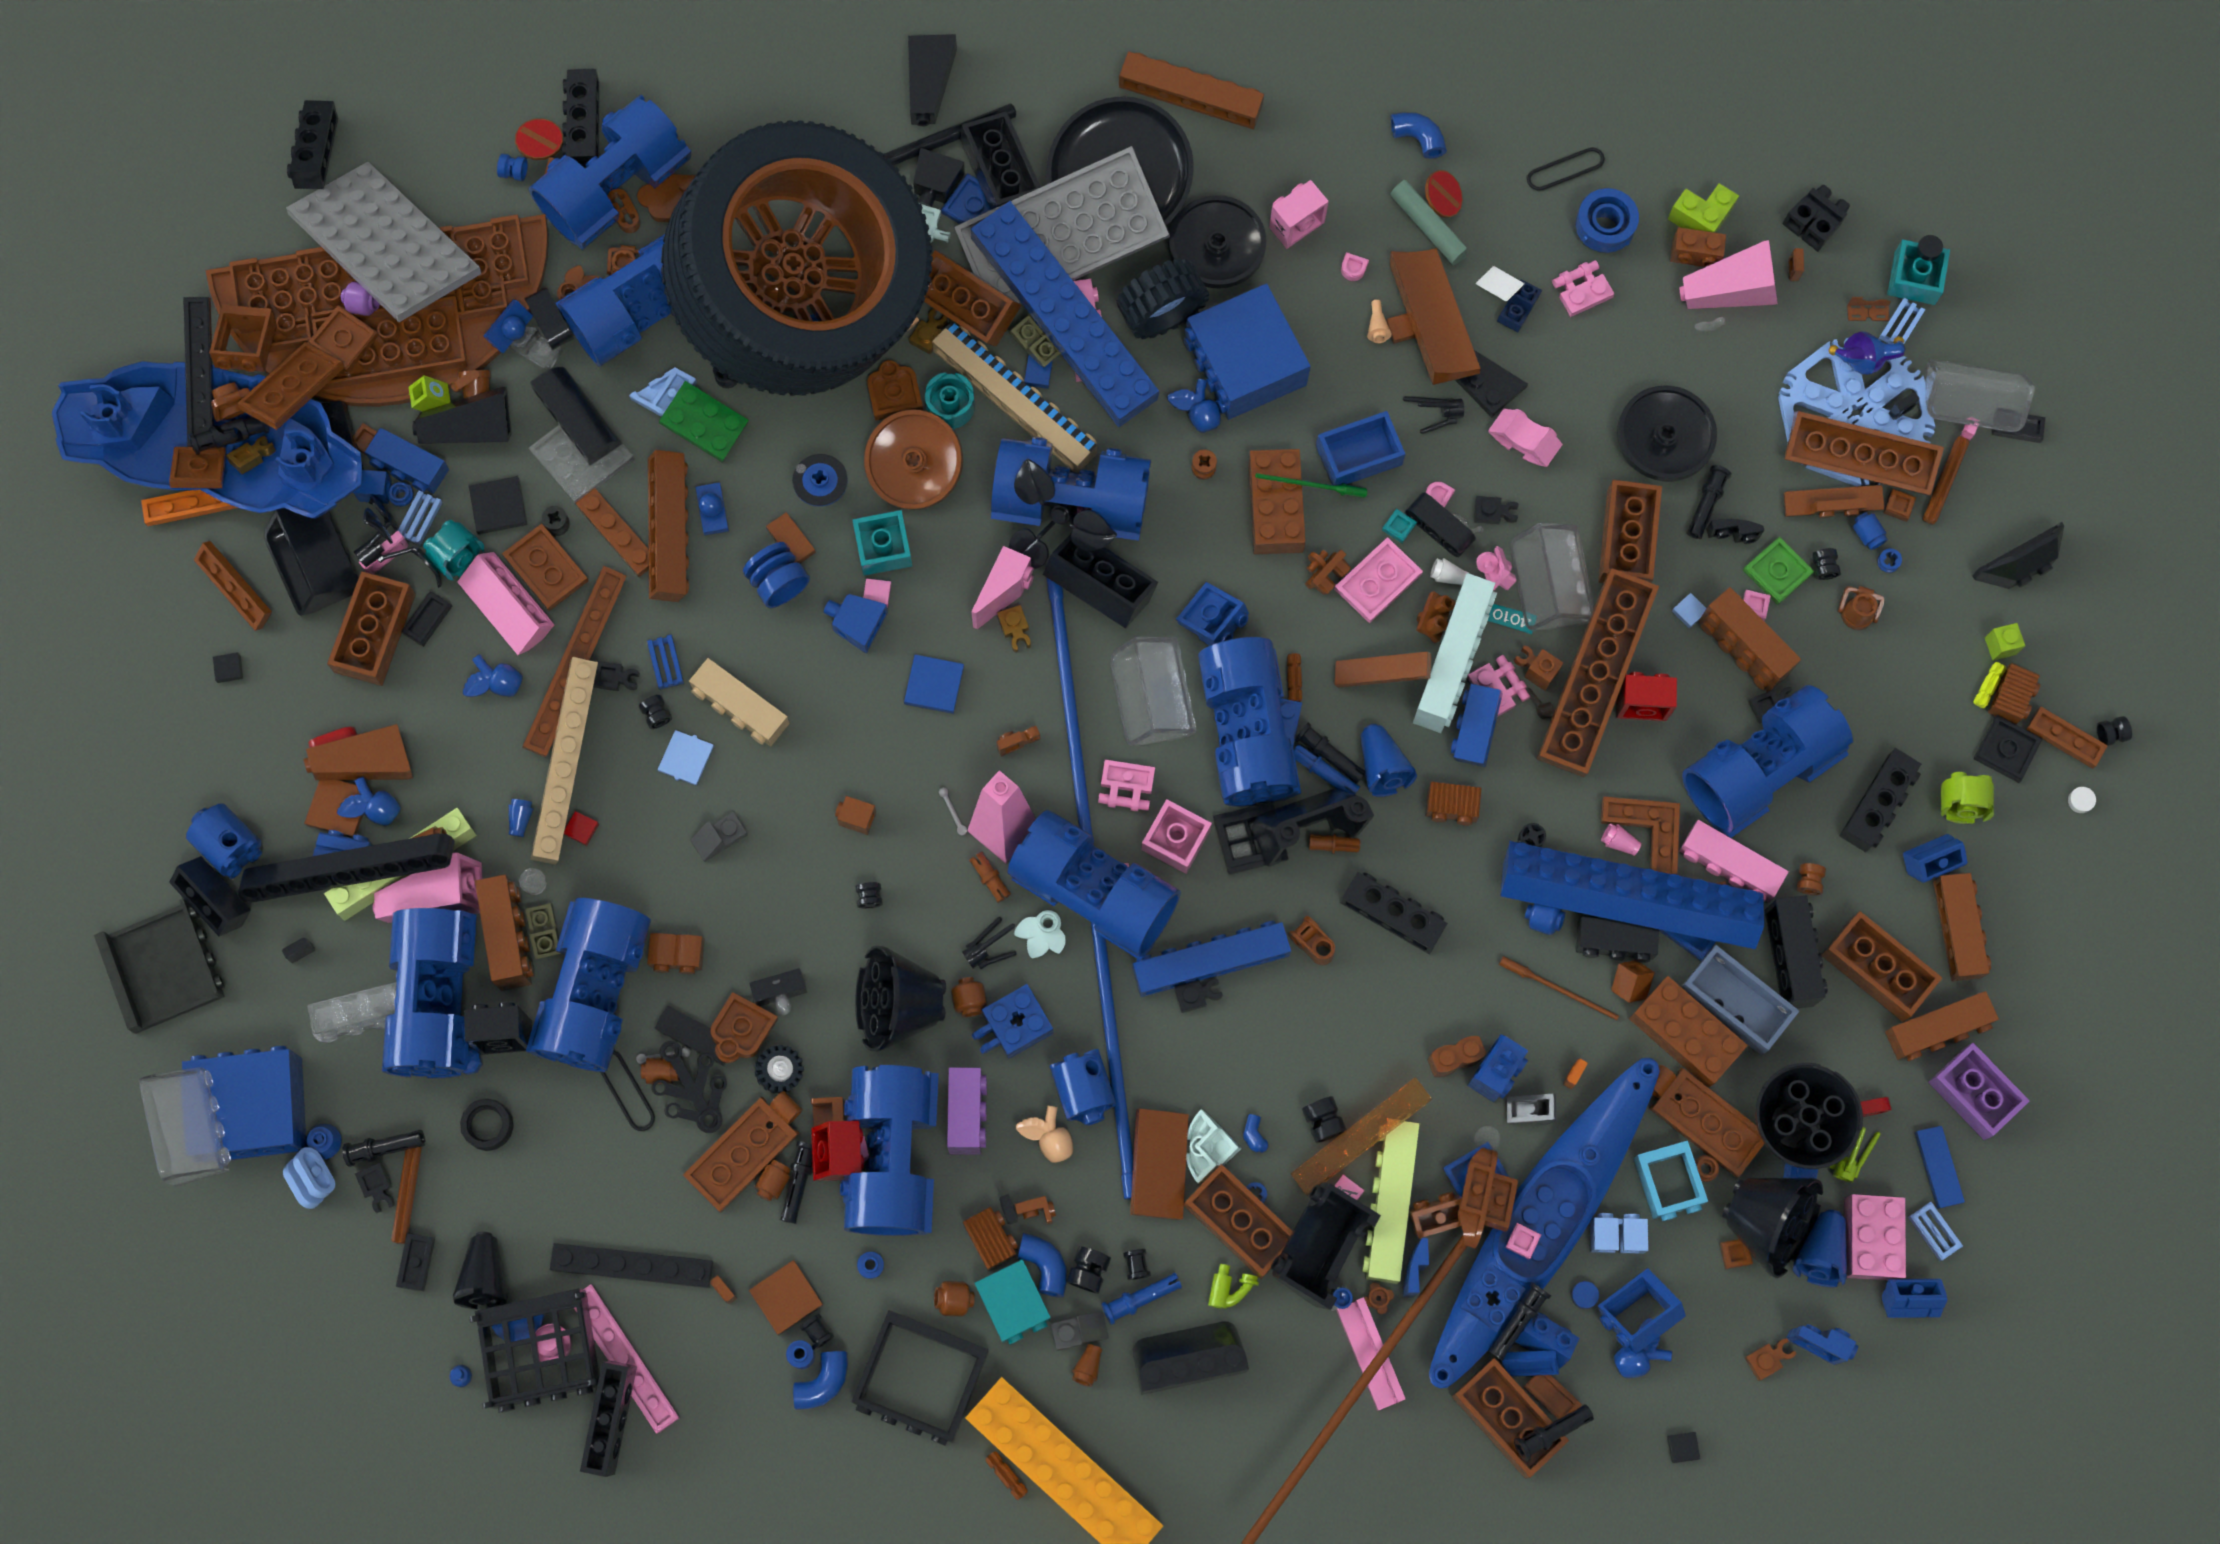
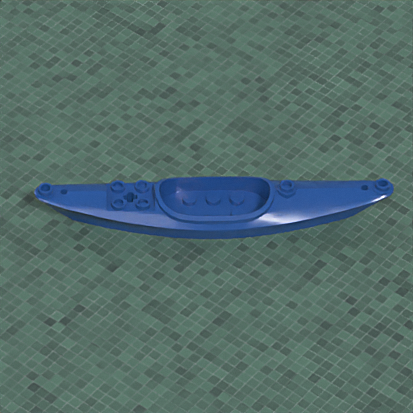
(1553, 1201)

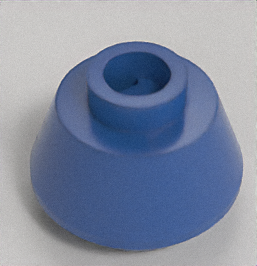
(329, 1145)

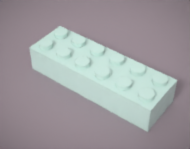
(1453, 656)

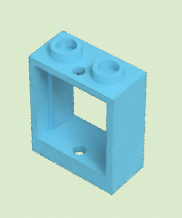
(1680, 1149)

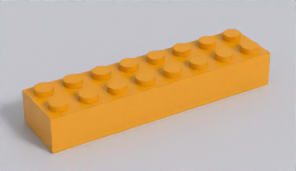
(1061, 1468)

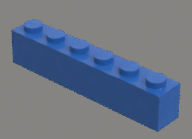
(1211, 959)

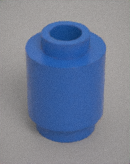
(1870, 530)
(808, 1358)

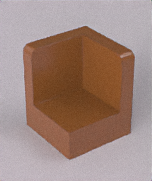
(1632, 981)
(827, 1110)

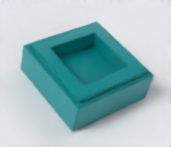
(1399, 526)

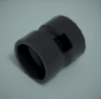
(1324, 1119)
(1088, 1279)

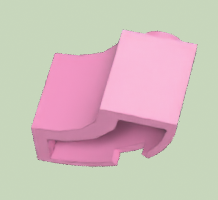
(1517, 431)

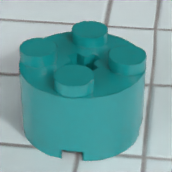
(960, 398)
(452, 549)

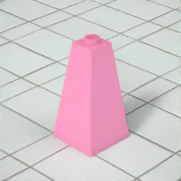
(1734, 281)
(1001, 817)
(441, 889)

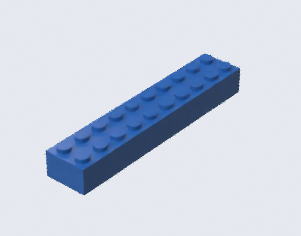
(1064, 314)
(1633, 895)

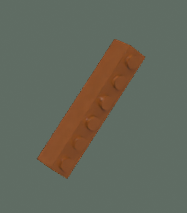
(1191, 90)
(667, 526)

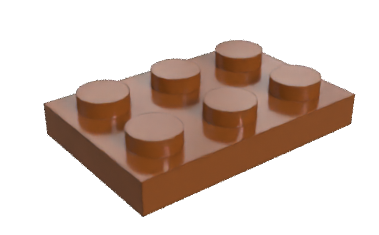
(545, 567)

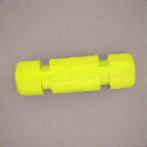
(1989, 685)

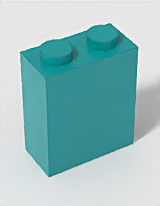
(1013, 1302)

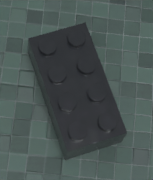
(998, 159)
(1101, 580)
(1795, 951)

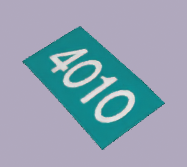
(1508, 617)

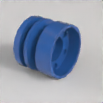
(776, 574)

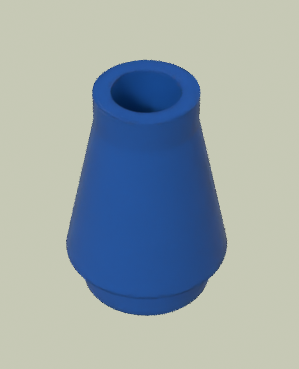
(519, 816)

